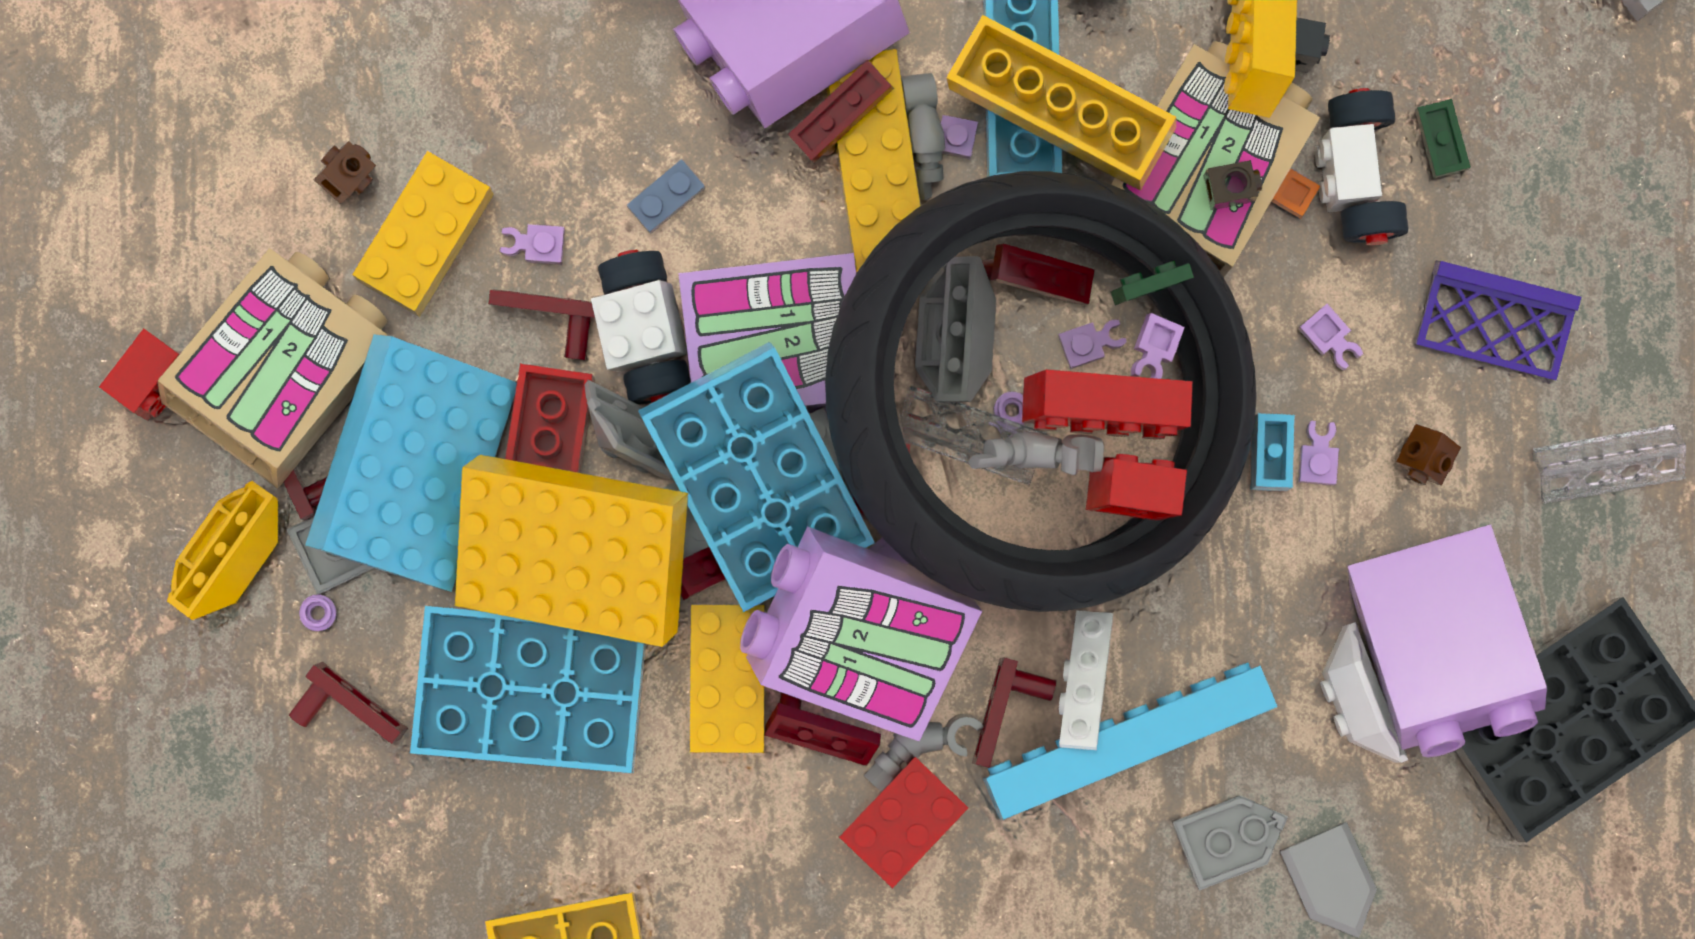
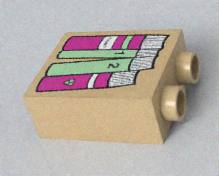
(1216, 136)
(273, 365)

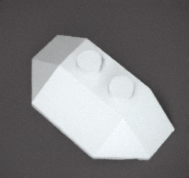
(1358, 698)

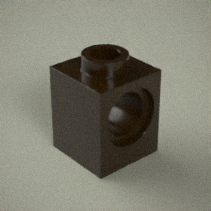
(1220, 196)

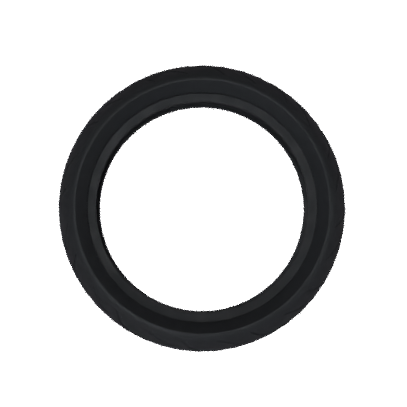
(864, 416)

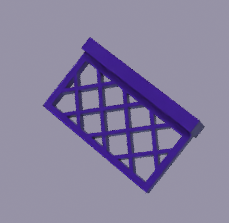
(1505, 289)

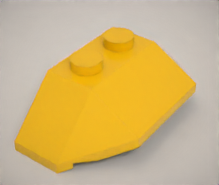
(225, 552)

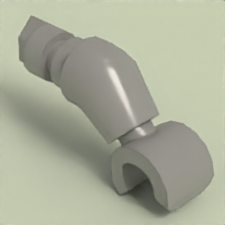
(925, 129)
(1042, 451)
(904, 748)

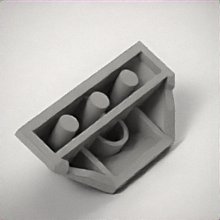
(956, 330)
(622, 430)

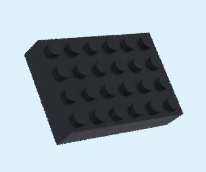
(1604, 715)

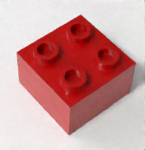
(137, 374)
(1137, 488)

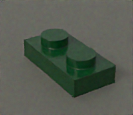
(1442, 138)
(1165, 276)

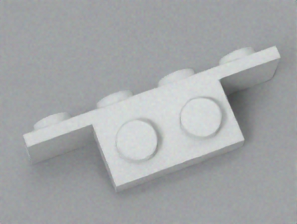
(1085, 680)

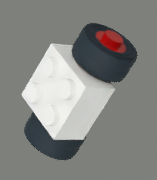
(1352, 167)
(641, 325)

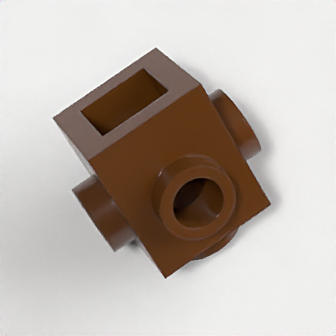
(345, 171)
(1428, 455)

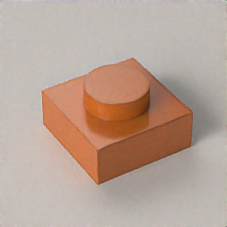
(1295, 193)

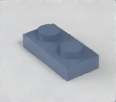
(665, 196)

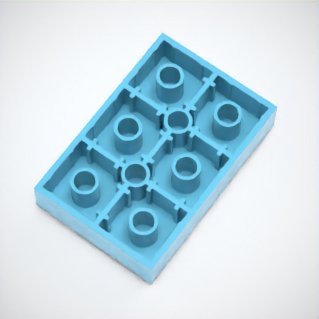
(402, 459)
(751, 468)
(526, 692)

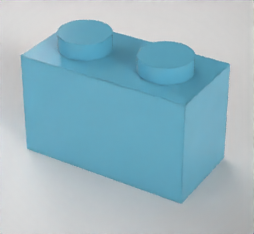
(1272, 452)

